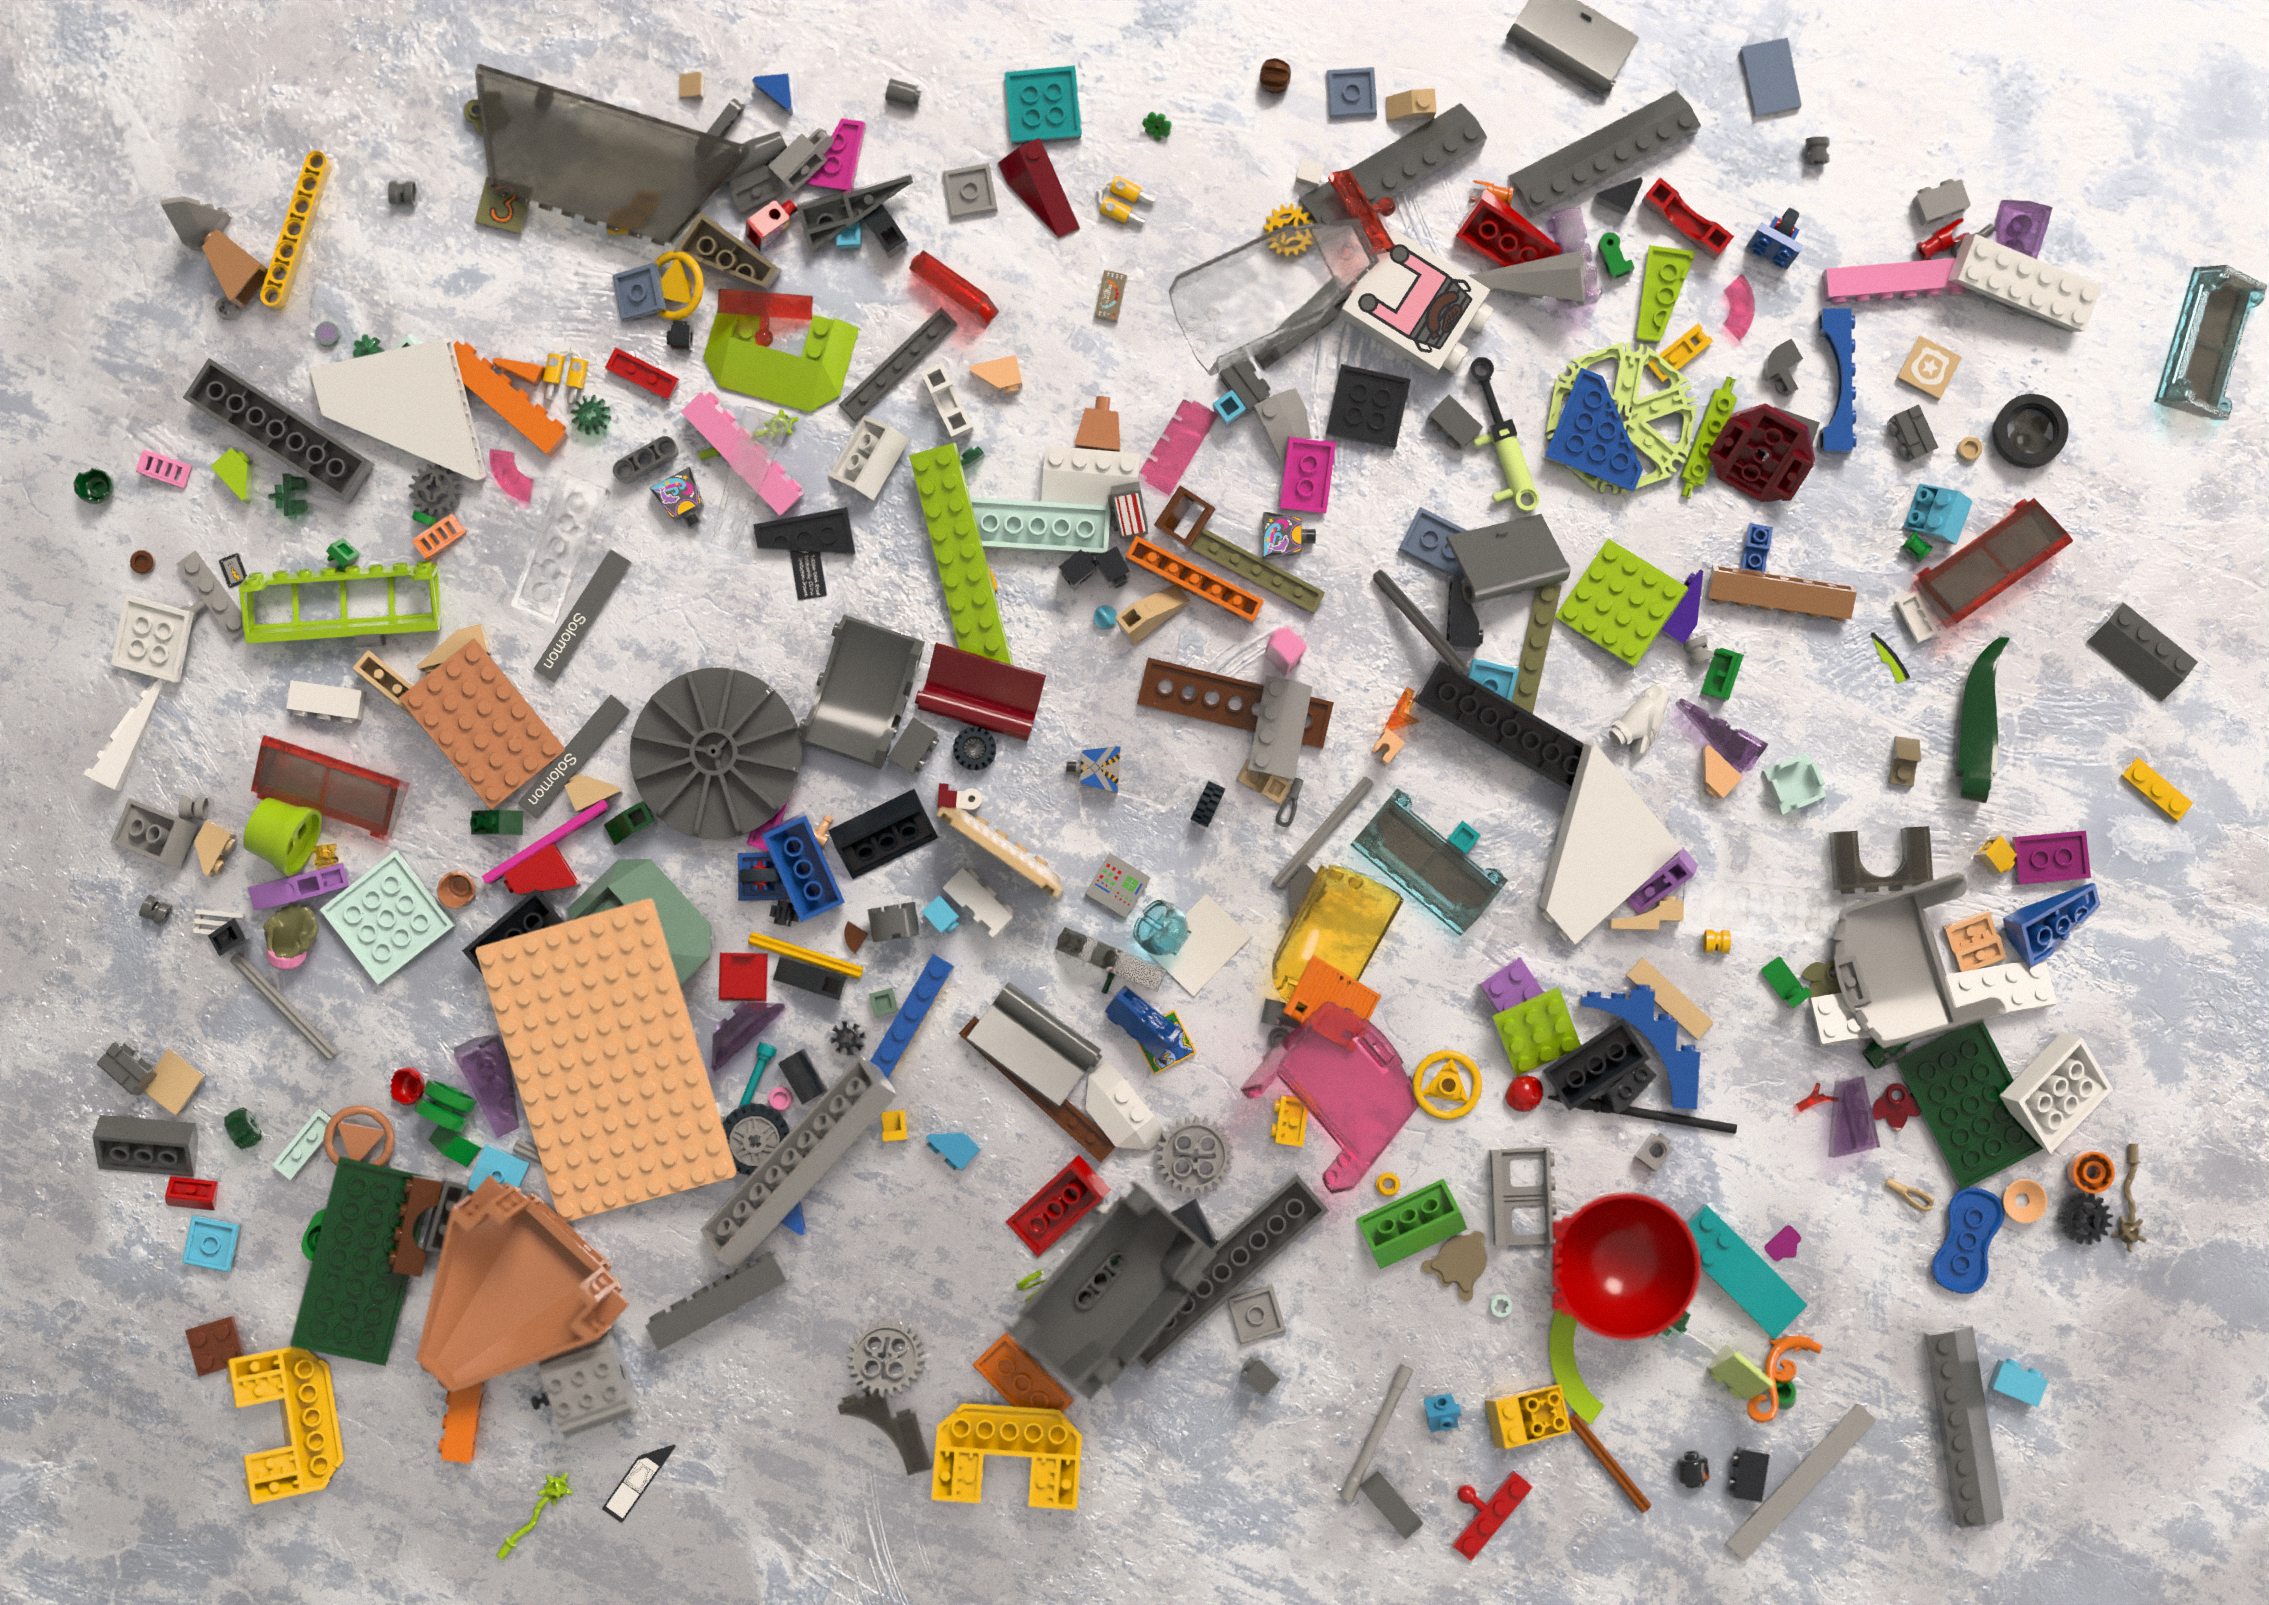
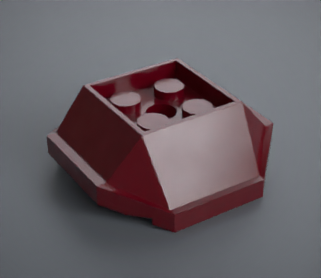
(1761, 474)

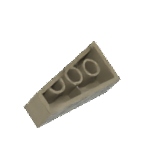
(722, 250)

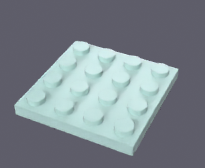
(387, 917)

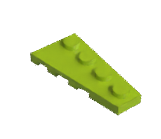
(1662, 282)

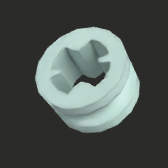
(1508, 1308)

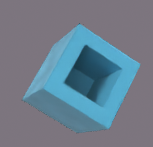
(1229, 407)

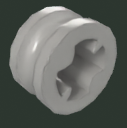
(220, 305)

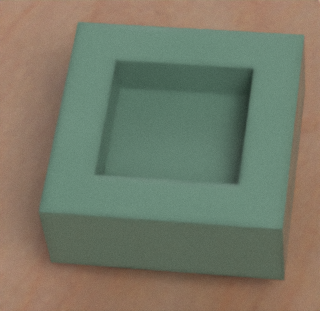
(883, 1002)

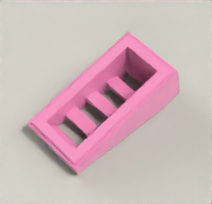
(144, 462)

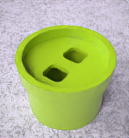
(283, 834)

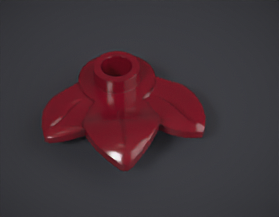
(1895, 1110)

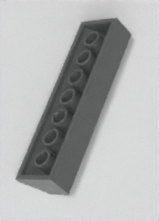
(1604, 153)
(1403, 163)
(1964, 1426)

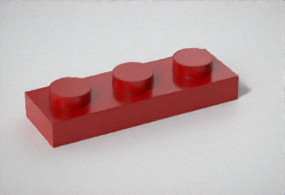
(642, 373)

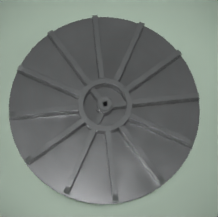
(715, 753)

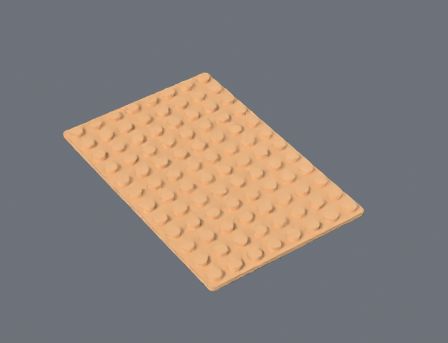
(606, 1061)

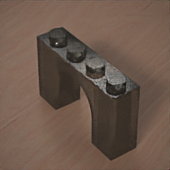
(1850, 873)

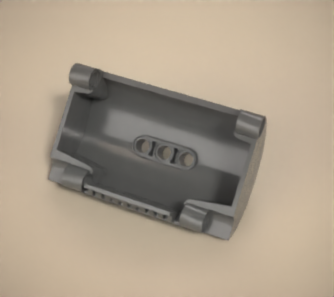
(1127, 1308)

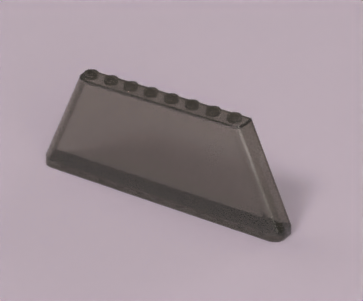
(598, 157)

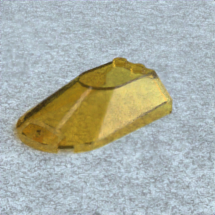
(1337, 922)

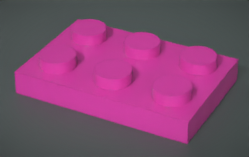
(1307, 474)

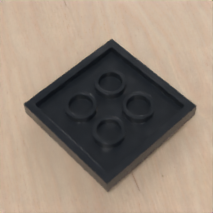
(1368, 406)

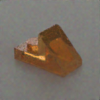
(1399, 718)

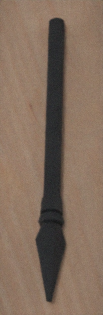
(1598, 1105)

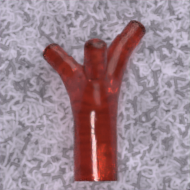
(1813, 1098)

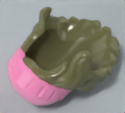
(290, 936)

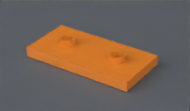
(1020, 1377)

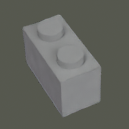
(1941, 201)

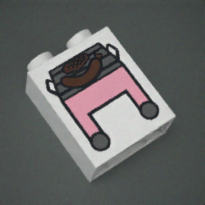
(1418, 306)

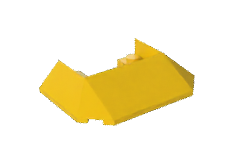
(307, 1417)
(1007, 1432)

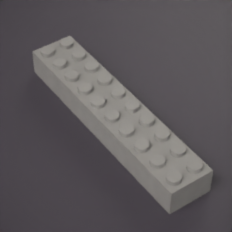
(798, 1162)

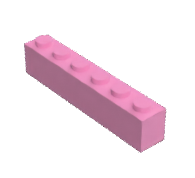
(1889, 280)
(721, 431)
(1285, 650)

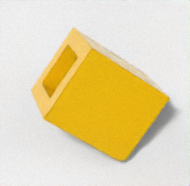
(894, 1125)

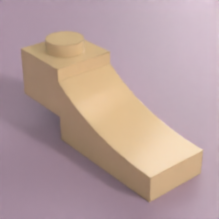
(1665, 910)

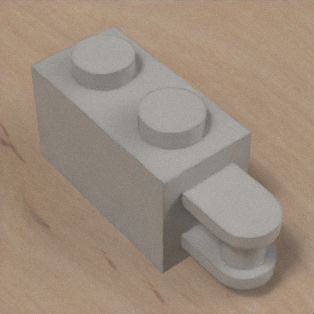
(802, 158)

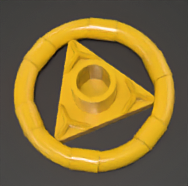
(677, 286)
(1447, 1084)

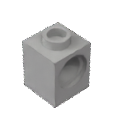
(1644, 1155)

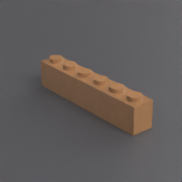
(1781, 592)

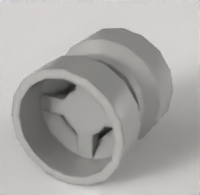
(1698, 650)
(193, 807)

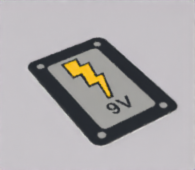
(233, 570)

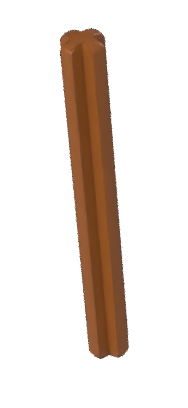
(1609, 1463)

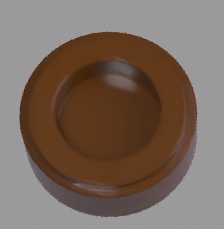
(142, 562)

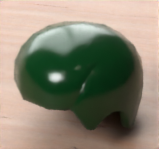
(93, 486)

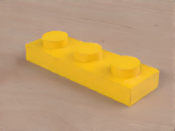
(2156, 789)

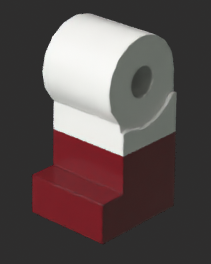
(966, 800)

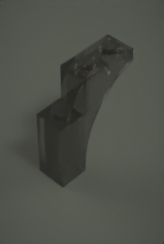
(1110, 959)
(902, 1429)

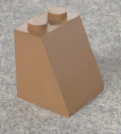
(235, 268)

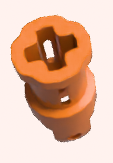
(1503, 193)

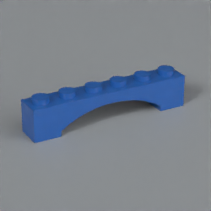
(1837, 328)

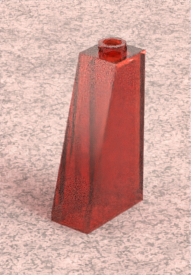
(954, 289)

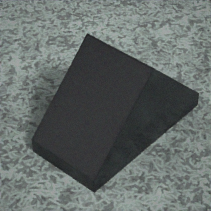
(1620, 197)
(230, 936)

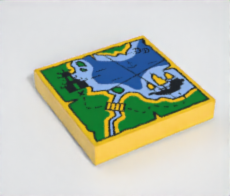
(1178, 1050)

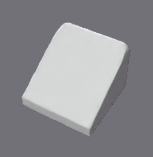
(1309, 172)

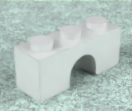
(947, 401)

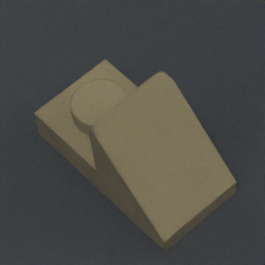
(1904, 761)

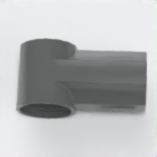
(1274, 1014)

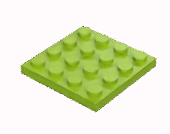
(1621, 603)

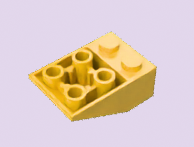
(1527, 1416)

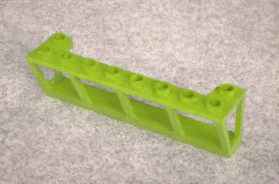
(344, 626)

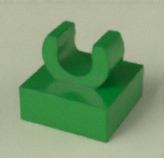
(342, 553)

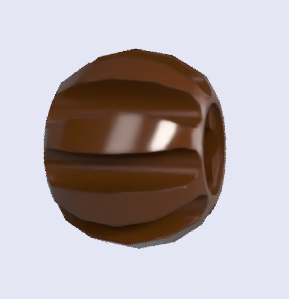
(1275, 75)

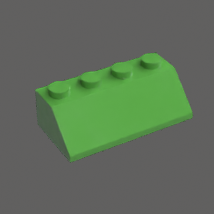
(1412, 1223)

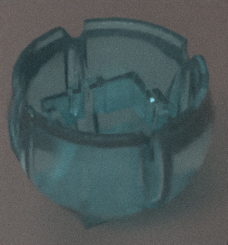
(1161, 929)

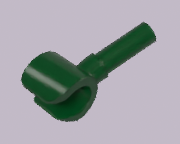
(1110, 977)

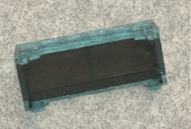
(2208, 341)
(1427, 864)

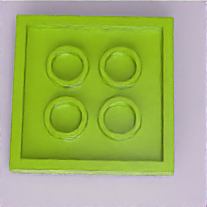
(1536, 1031)

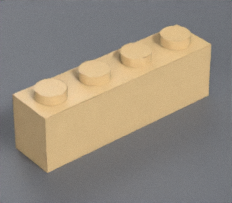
(383, 679)

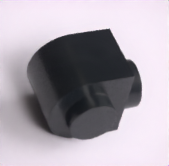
(680, 336)

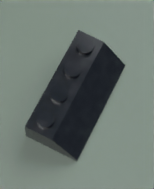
(883, 833)
(527, 916)
(1595, 1065)

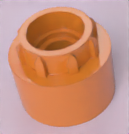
(2104, 1171)

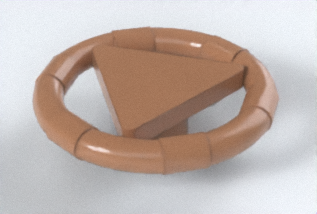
(359, 1138)

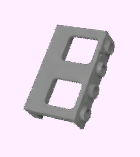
(1507, 1196)

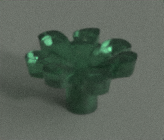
(366, 346)

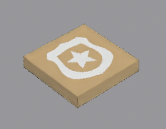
(1929, 367)

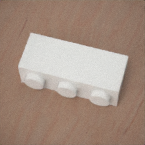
(326, 701)

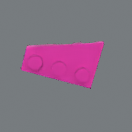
(842, 157)

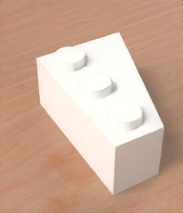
(979, 901)

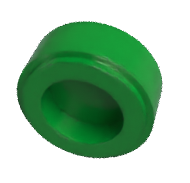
(423, 518)

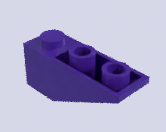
(1685, 616)

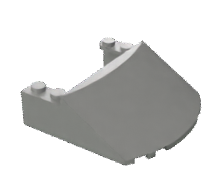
(1894, 967)

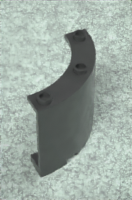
(862, 691)

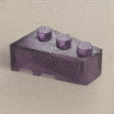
(1852, 1119)

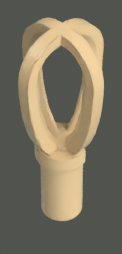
(1903, 1189)

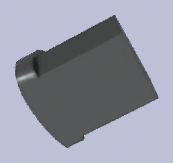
(370, 640)

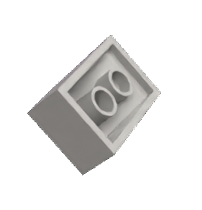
(154, 833)

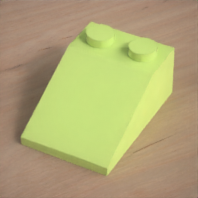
(1739, 1374)

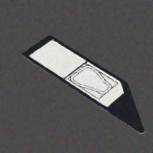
(635, 1483)

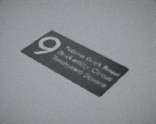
(808, 574)

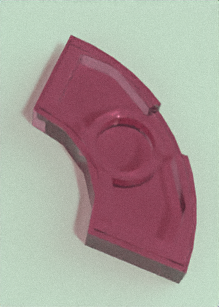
(1741, 307)
(508, 475)

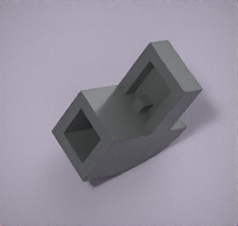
(1777, 366)

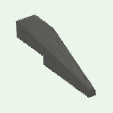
(832, 214)

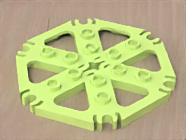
(1642, 410)

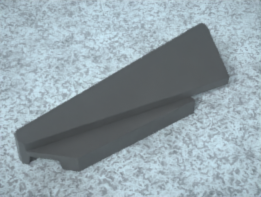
(1275, 353)

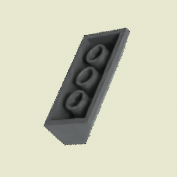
(2142, 651)
(146, 1145)

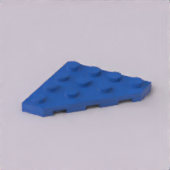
(1593, 436)

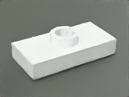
(1916, 617)

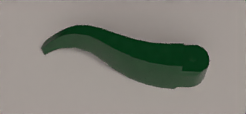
(1979, 726)

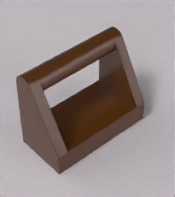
(1175, 512)

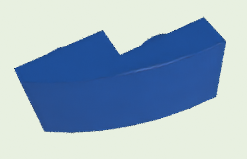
(1756, 547)

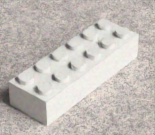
(2024, 283)

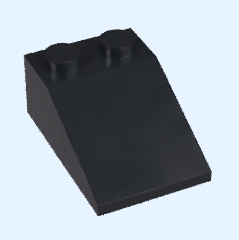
(1462, 622)

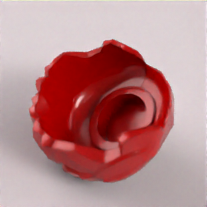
(407, 1086)
(1524, 1093)

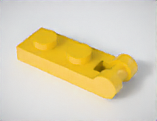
(1681, 351)

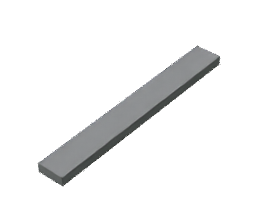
(1800, 1481)

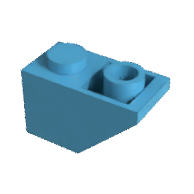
(955, 1146)

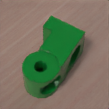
(1612, 256)

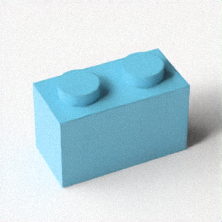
(942, 915)
(2017, 1382)

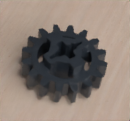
(2091, 1227)

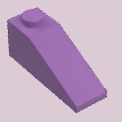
(1666, 879)

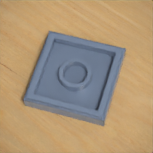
(1352, 92)
(639, 292)

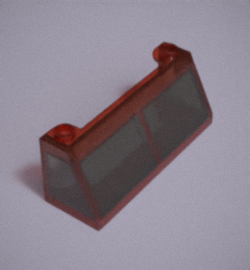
(1992, 562)
(329, 786)

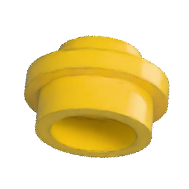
(1395, 1184)

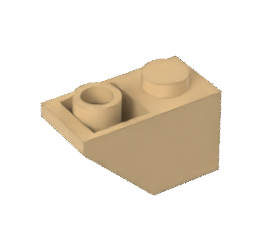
(212, 846)

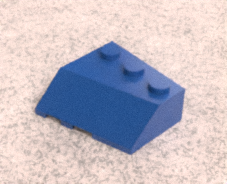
(1142, 1021)

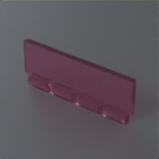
(1183, 443)

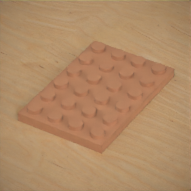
(482, 724)

